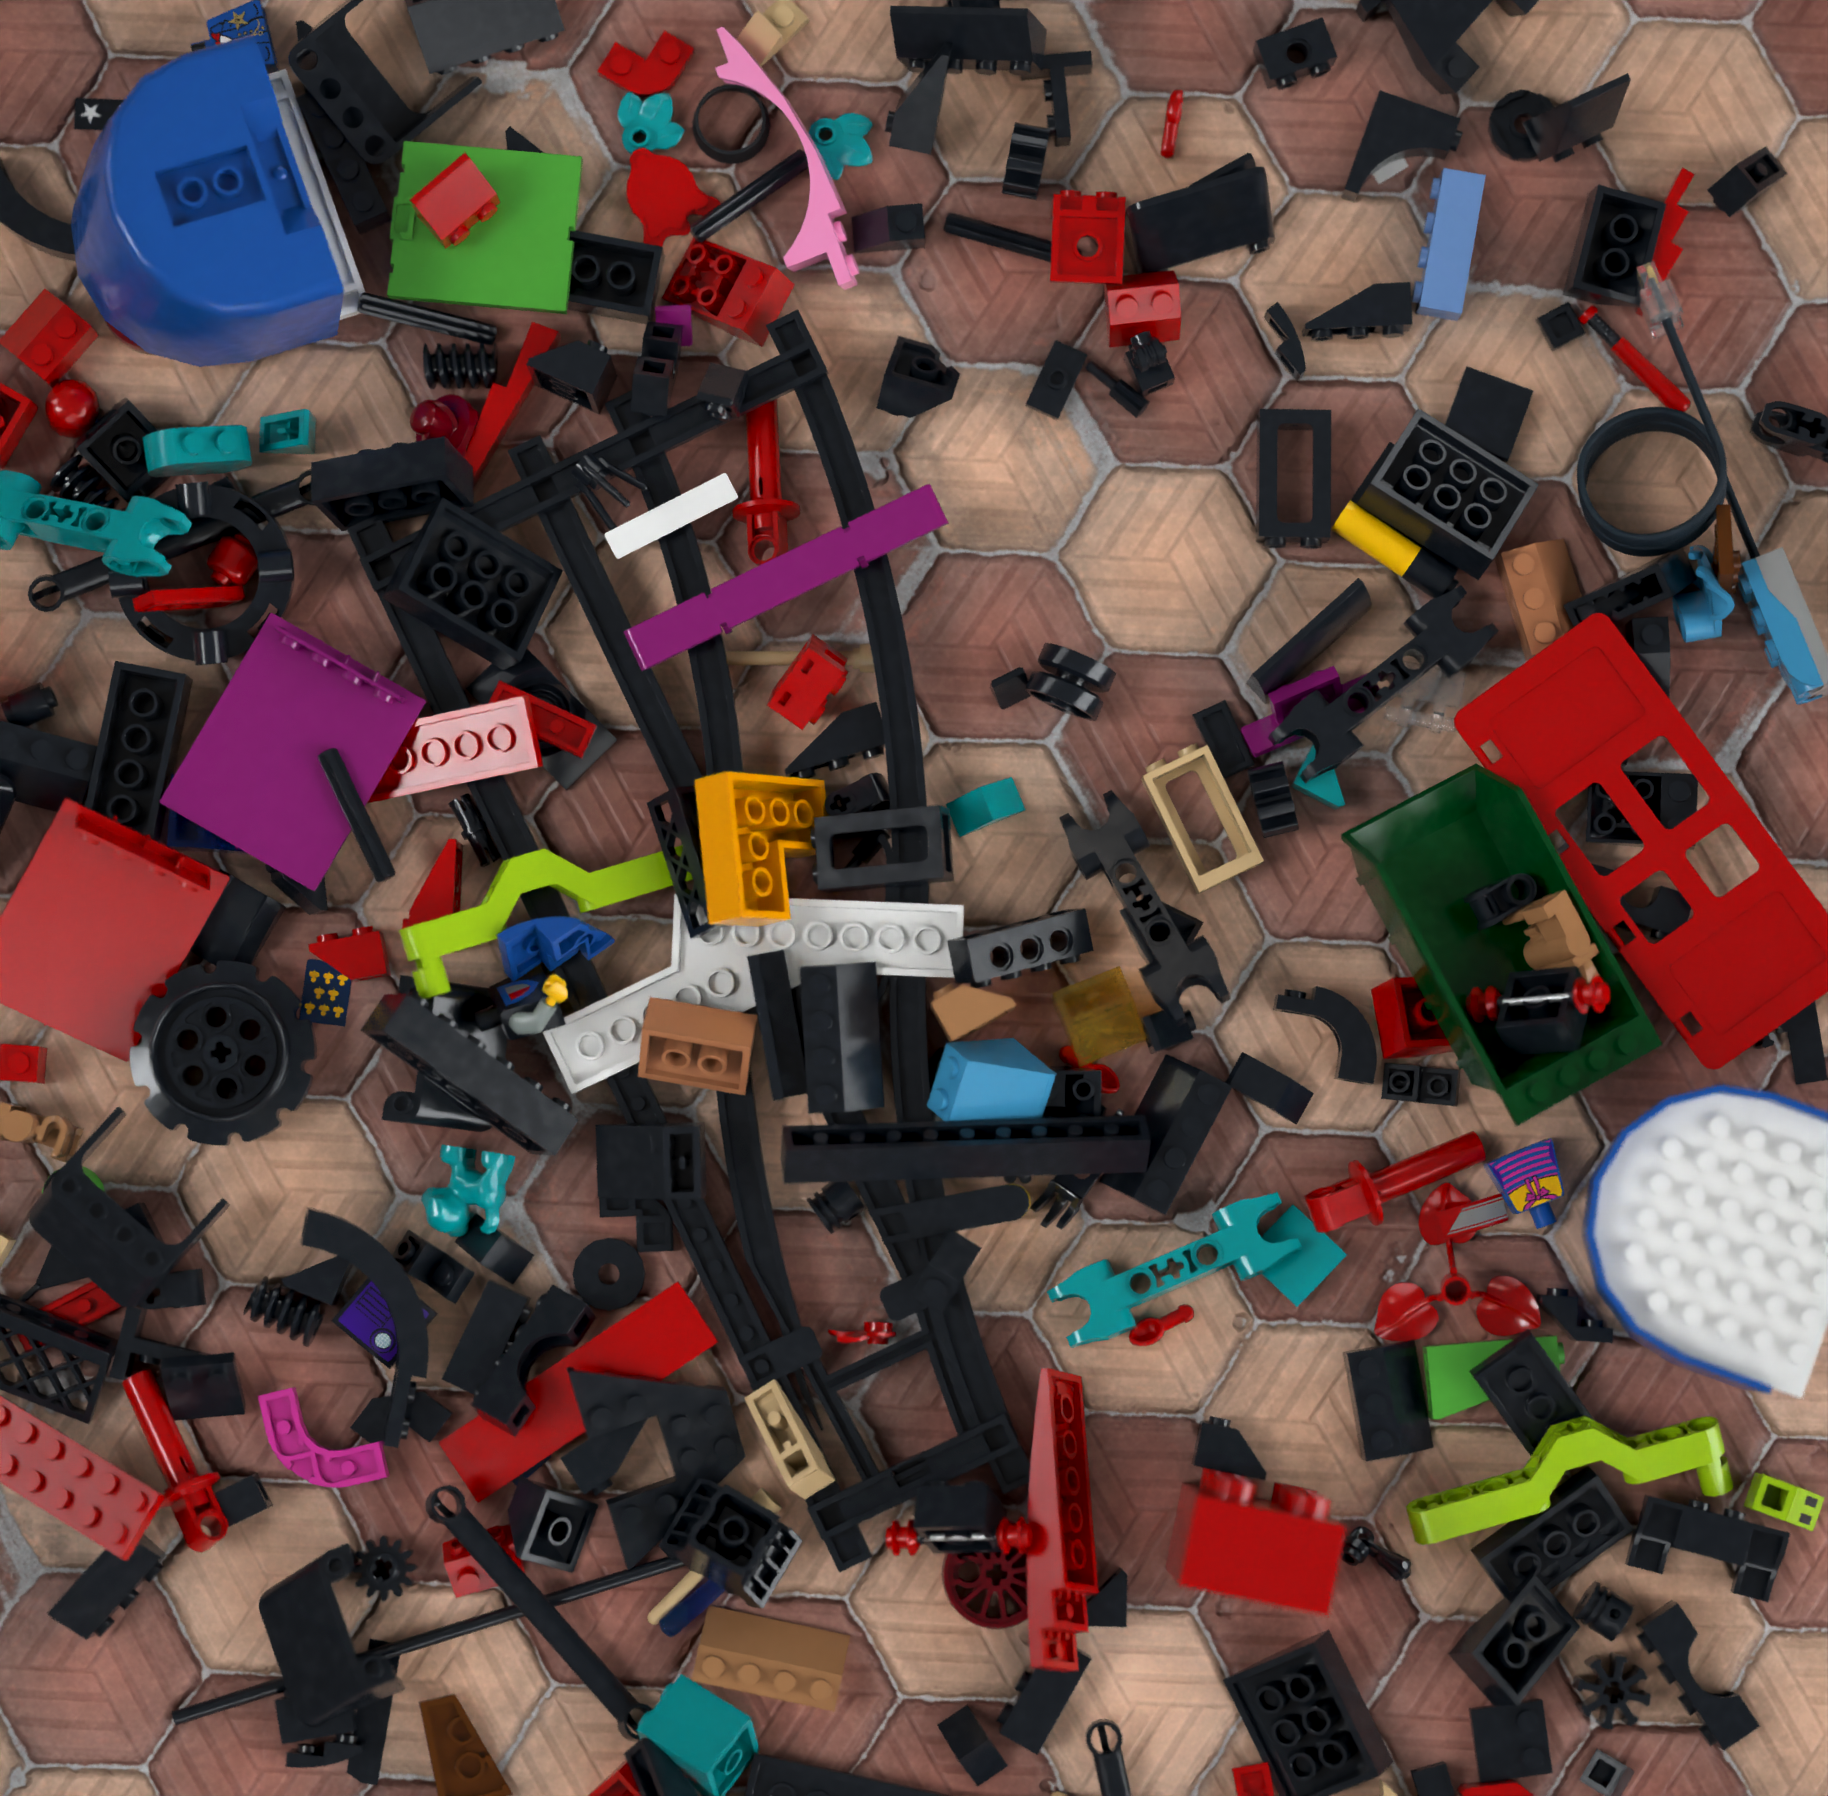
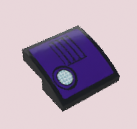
(371, 1324)

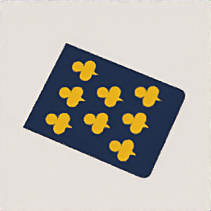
(324, 994)

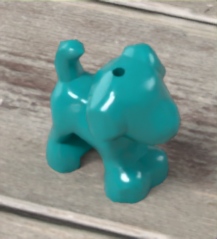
(449, 1206)

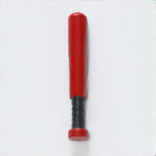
(1643, 369)

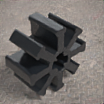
(1025, 161)
(1273, 799)
(1601, 1699)

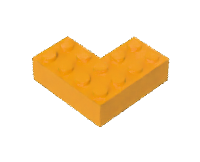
(745, 836)

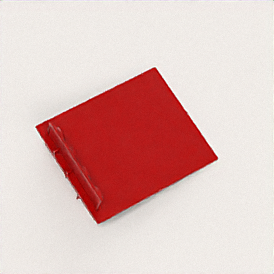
(100, 927)

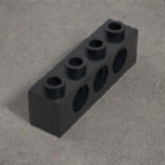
(972, 952)

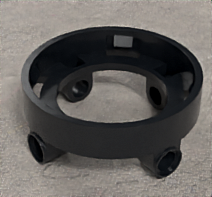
(274, 585)

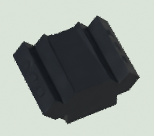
(731, 1541)

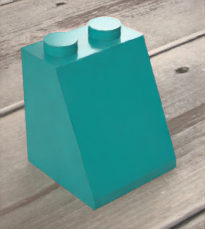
(701, 1735)

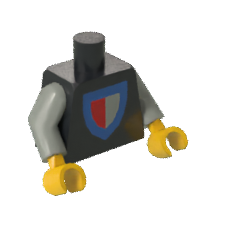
(524, 1005)

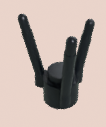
(593, 474)

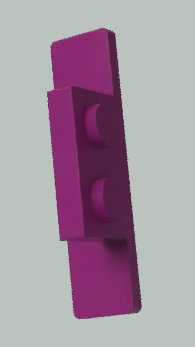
(1289, 695)

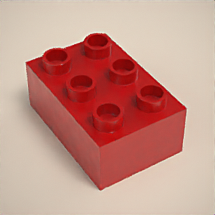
(1256, 1547)

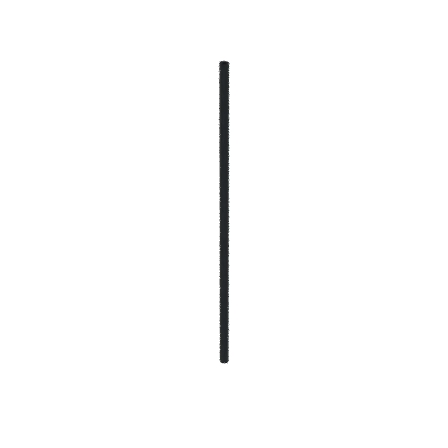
(438, 1635)

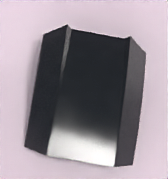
(117, 450)
(237, 924)

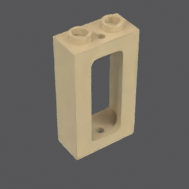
(1203, 763)

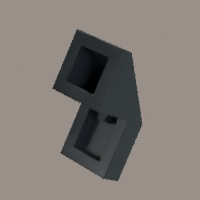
(1269, 1088)

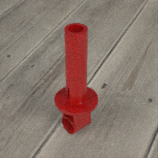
(766, 511)
(1365, 1191)
(187, 1492)

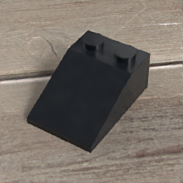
(1577, 120)
(1515, 1642)

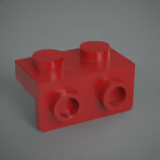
(465, 1572)

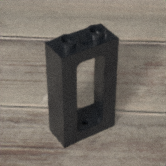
(1268, 527)
(935, 869)

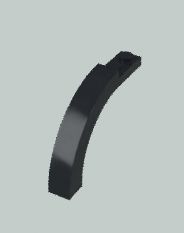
(31, 224)
(366, 1253)

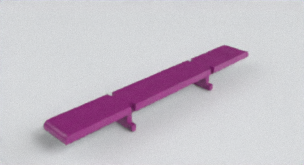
(786, 577)

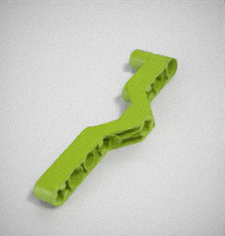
(518, 875)
(1565, 1447)

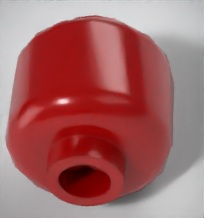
(232, 561)

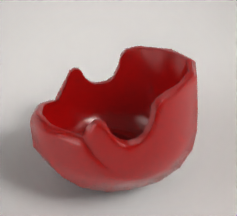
(72, 408)

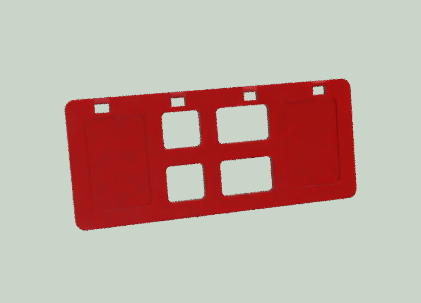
(1571, 723)

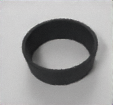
(736, 156)

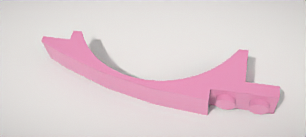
(820, 234)

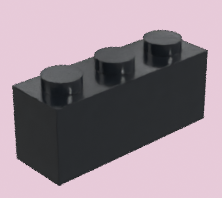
(487, 1336)
(1039, 1704)

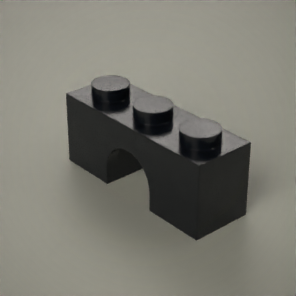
(656, 369)
(1661, 916)

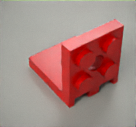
(1087, 216)

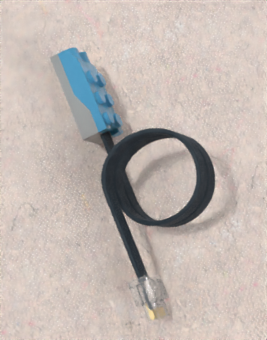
(1767, 578)

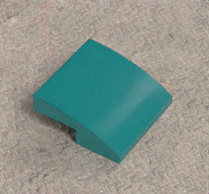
(1307, 1267)

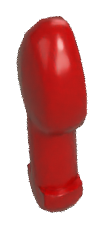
(1172, 121)
(1109, 1080)
(1152, 1329)

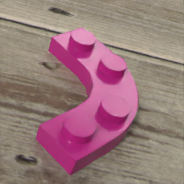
(309, 1459)

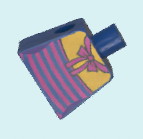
(1529, 1180)

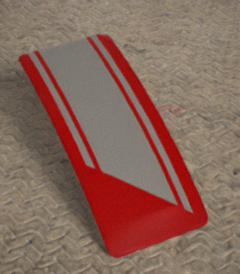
(1472, 1216)

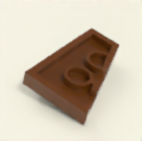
(1725, 560)
(457, 1753)

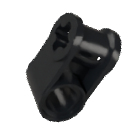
(864, 795)
(1494, 901)
(179, 1291)

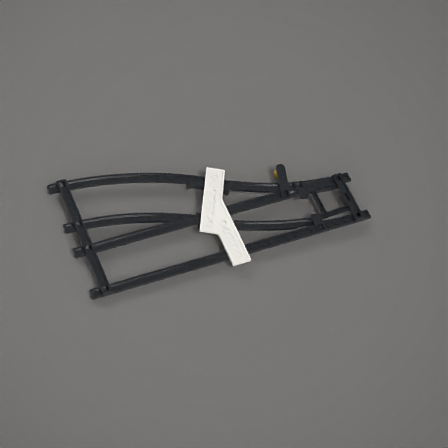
(900, 935)

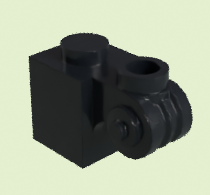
(1148, 364)

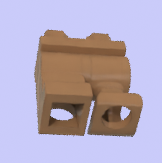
(1555, 935)
(35, 1128)

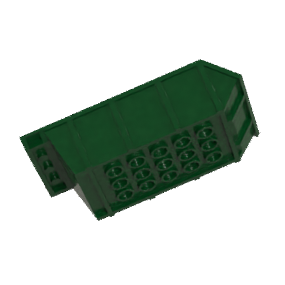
(1419, 868)

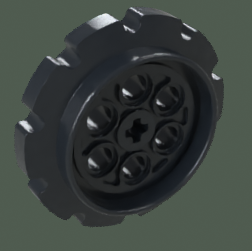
(164, 1063)

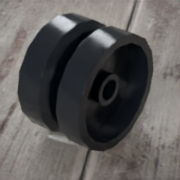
(1070, 681)

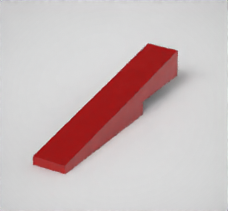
(505, 402)

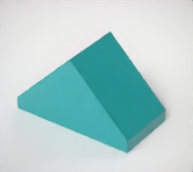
(288, 433)
(1322, 788)
(985, 806)

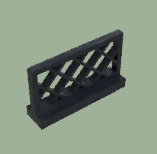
(60, 1334)

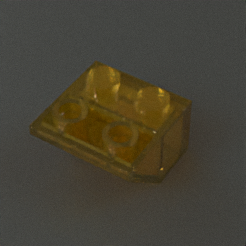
(1099, 1016)

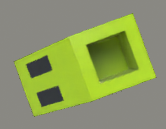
(1784, 1501)

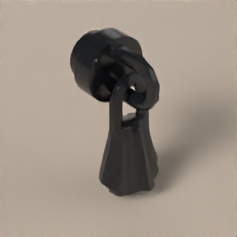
(1357, 1550)

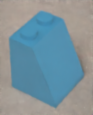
(990, 1082)

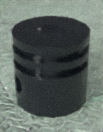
(836, 1204)
(1603, 1611)

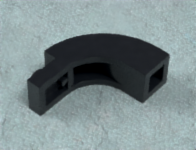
(1353, 1034)

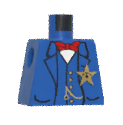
(241, 22)

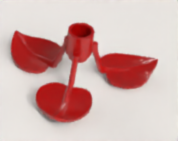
(1408, 1315)

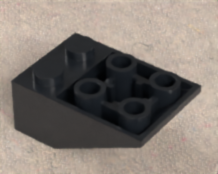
(1668, 795)
(651, 1161)

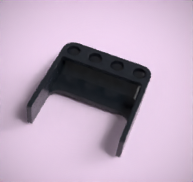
(357, 93)
(102, 1235)

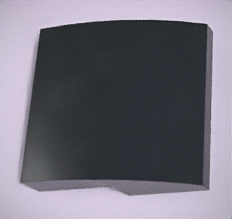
(1489, 411)

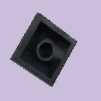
(549, 1524)

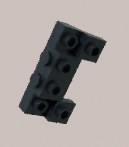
(1724, 1537)

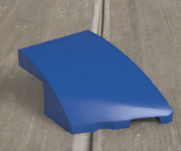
(550, 942)

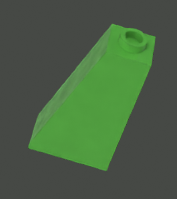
(1447, 1374)

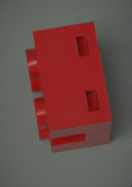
(807, 682)

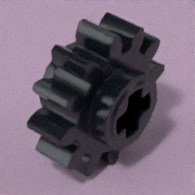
(371, 1562)

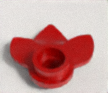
(873, 1332)

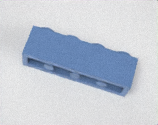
(1449, 244)

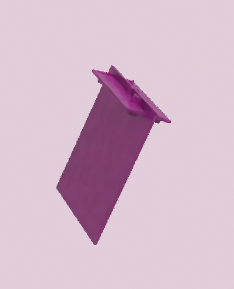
(257, 760)

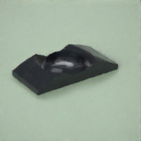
(538, 681)

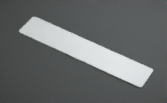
(671, 515)

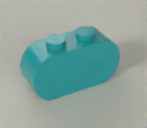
(197, 450)

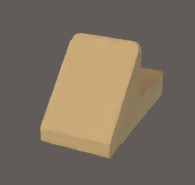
(772, 29)

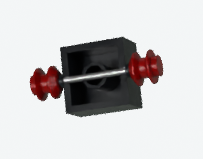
(1540, 1009)
(958, 1521)

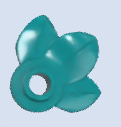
(650, 118)
(846, 144)

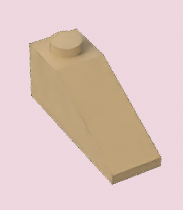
(789, 1441)

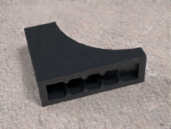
(1400, 131)
(1636, 590)

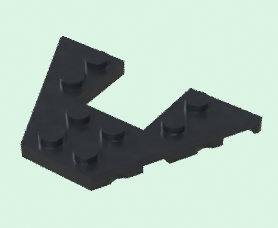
(697, 1437)

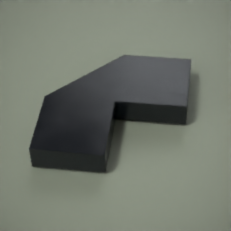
(653, 1221)
(425, 1415)

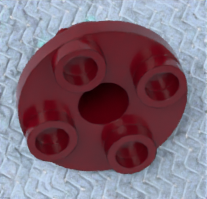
(446, 417)

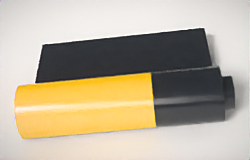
(1392, 547)

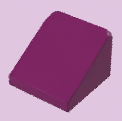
(679, 316)

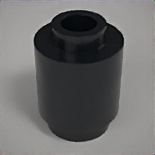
(30, 705)

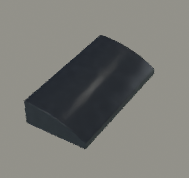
(1311, 640)
(1558, 1540)

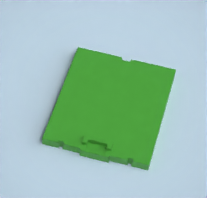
(510, 260)

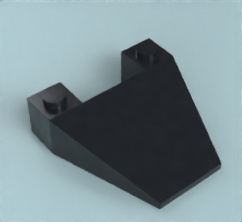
(1432, 32)

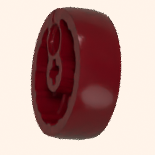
(951, 1577)

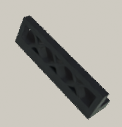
(685, 826)
(778, 1024)

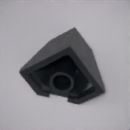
(915, 379)

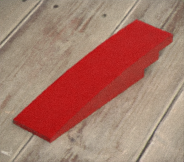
(644, 1343)
(1061, 1518)

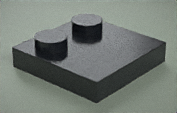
(203, 1386)
(1510, 1741)

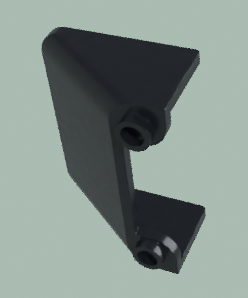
(1200, 222)
(429, 1103)
(315, 1645)

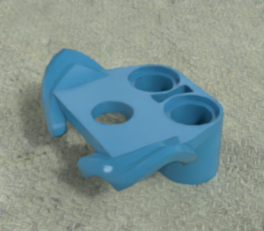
(1701, 611)

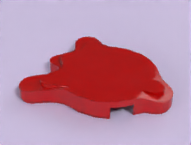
(663, 196)

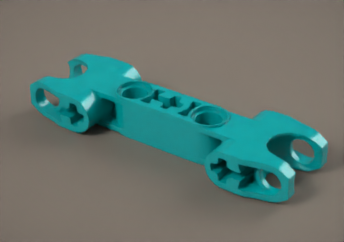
(123, 535)
(1236, 1244)

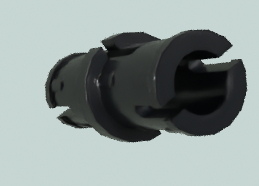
(474, 830)

